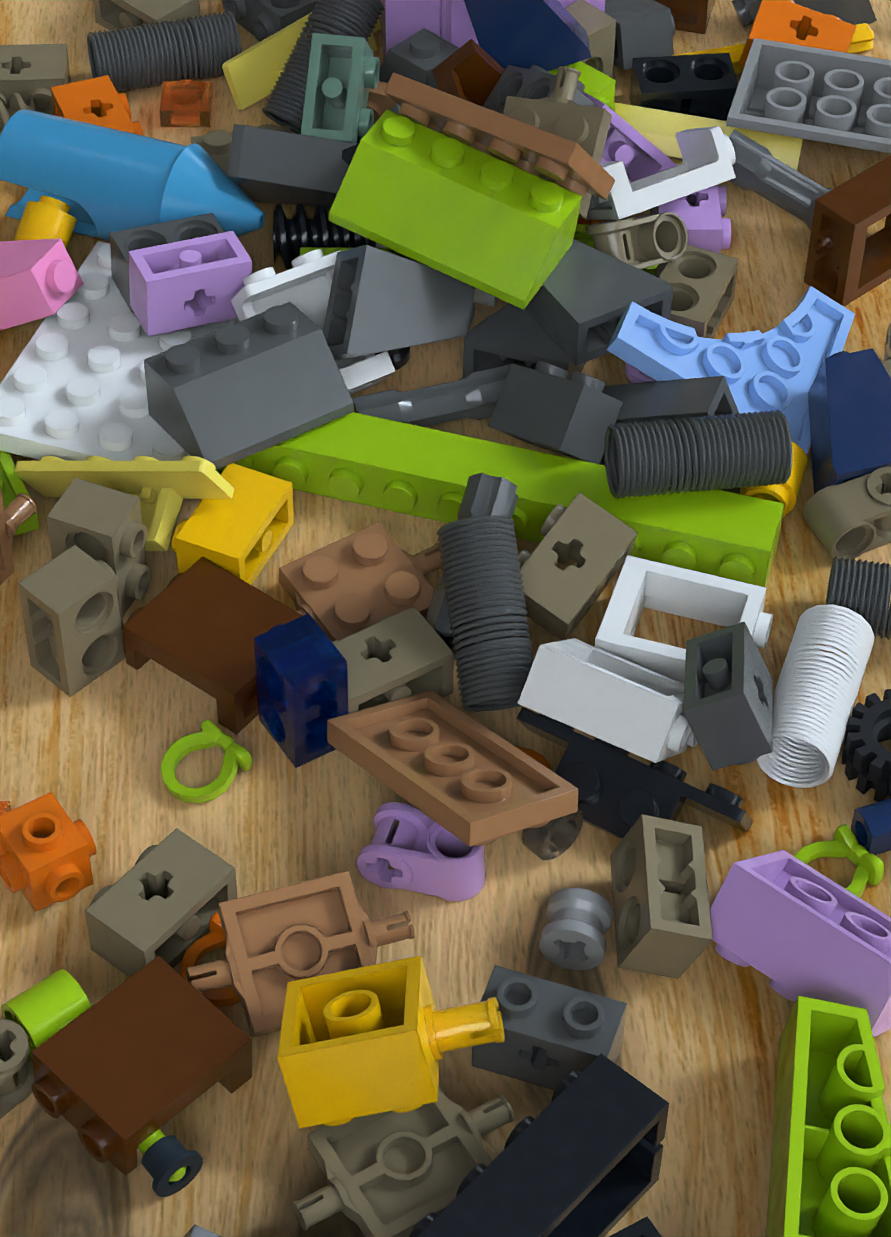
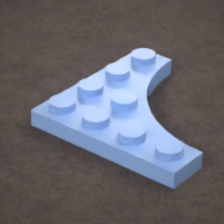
(760, 368)

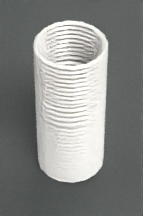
(816, 695)

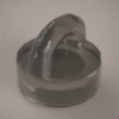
(555, 837)

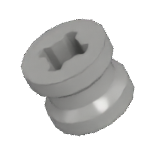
(576, 929)

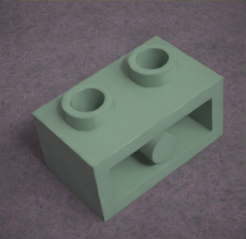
(338, 88)

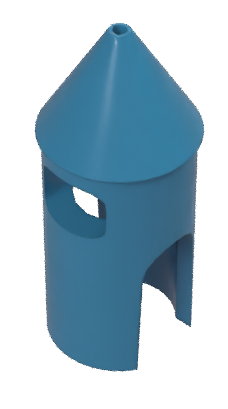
(117, 176)

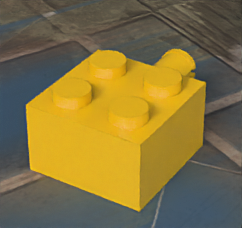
(372, 1041)

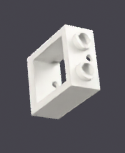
(678, 593)
(609, 699)

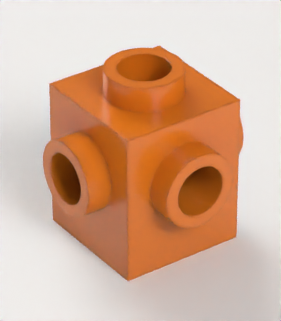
(45, 852)

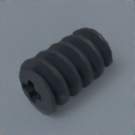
(305, 232)

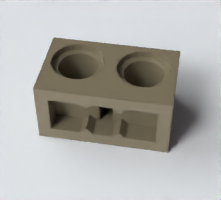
(701, 288)
(106, 528)
(72, 619)
(660, 897)

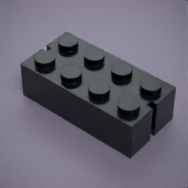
(568, 1167)

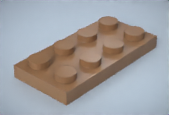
(501, 137)
(452, 768)

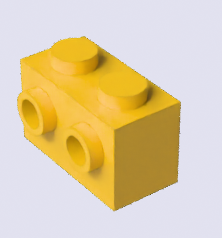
(237, 531)

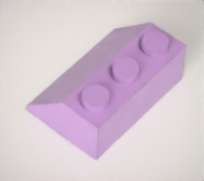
(805, 934)

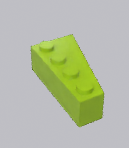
(829, 1127)

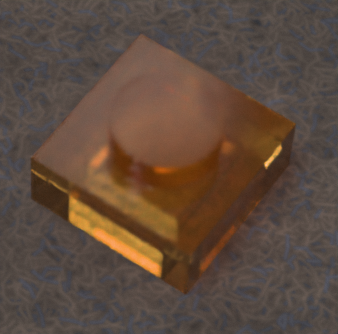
(186, 104)

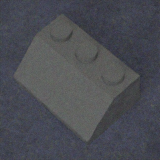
(246, 386)

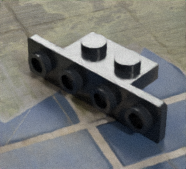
(620, 789)

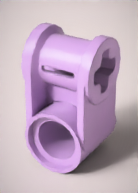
(422, 856)

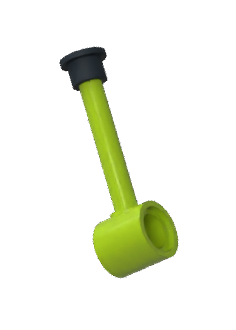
(48, 1009)

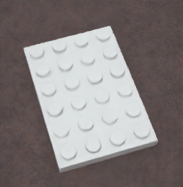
(84, 380)

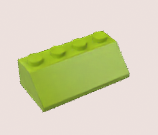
(456, 209)

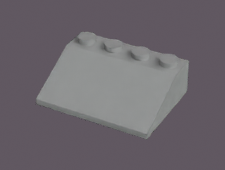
(815, 95)

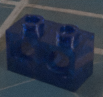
(300, 687)

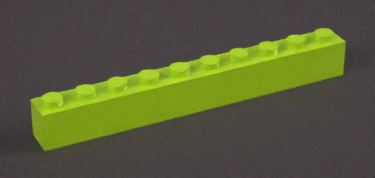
(428, 470)

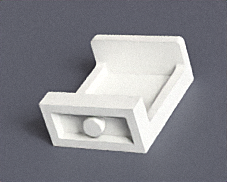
(705, 163)
(309, 290)

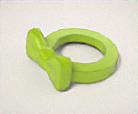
(210, 736)
(844, 844)

